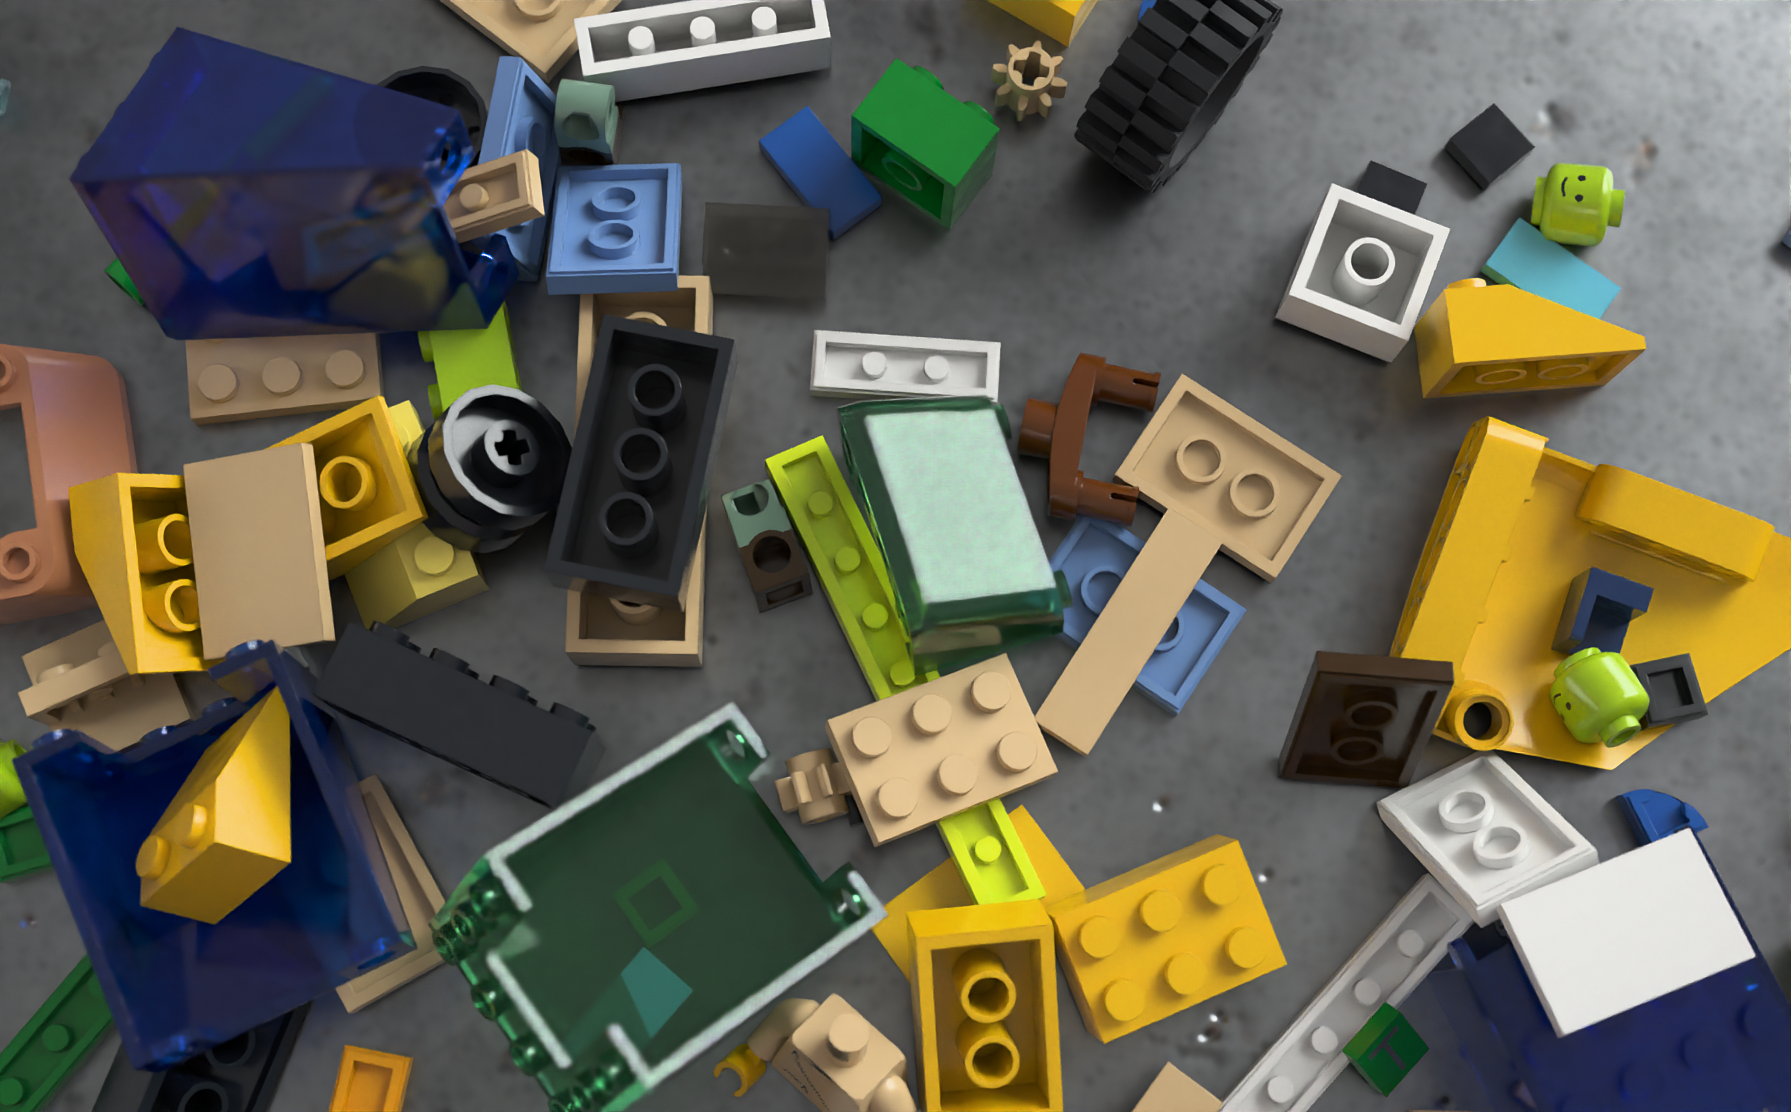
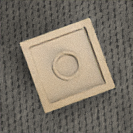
(87, 688)

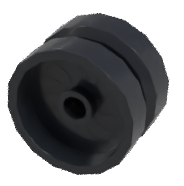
(489, 468)

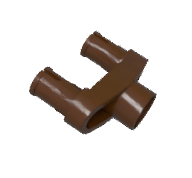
(1059, 430)

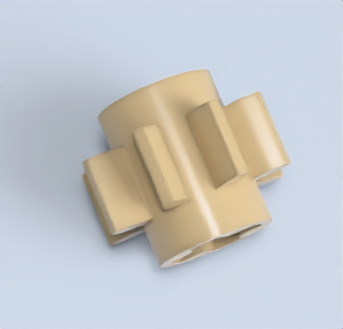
(1028, 63)
(814, 787)

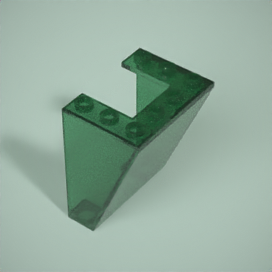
(645, 921)

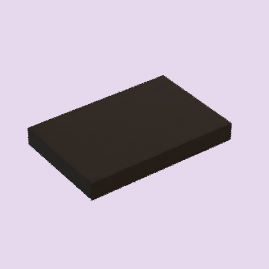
(1364, 718)

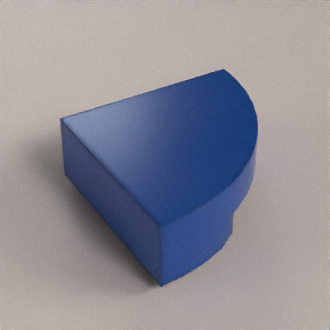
(1657, 814)

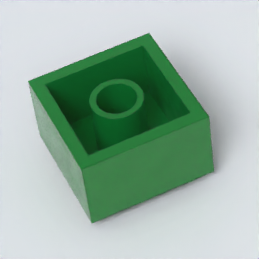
(924, 142)

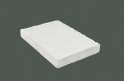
(1485, 834)
(1624, 932)

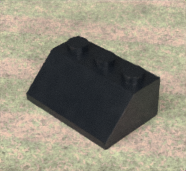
(223, 1079)

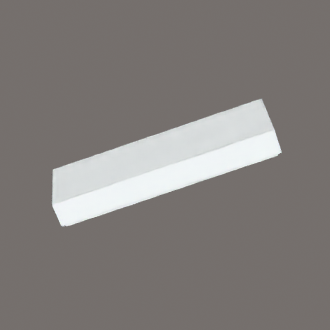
(902, 366)

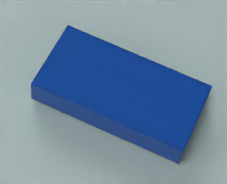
(820, 170)

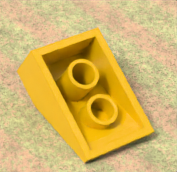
(1514, 341)
(361, 483)
(140, 567)
(226, 822)

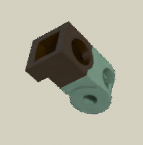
(588, 121)
(767, 545)

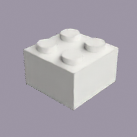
(1362, 273)

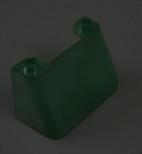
(951, 526)

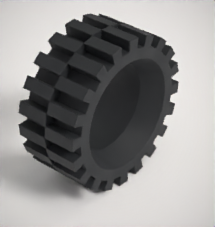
(1173, 83)

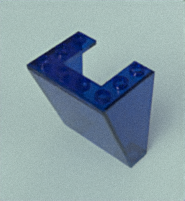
(286, 200)
(307, 930)

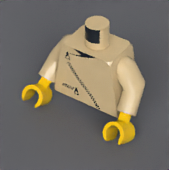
(827, 1056)

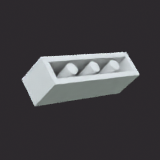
(702, 44)

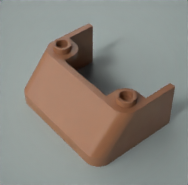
(73, 434)

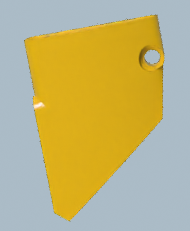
(1504, 559)

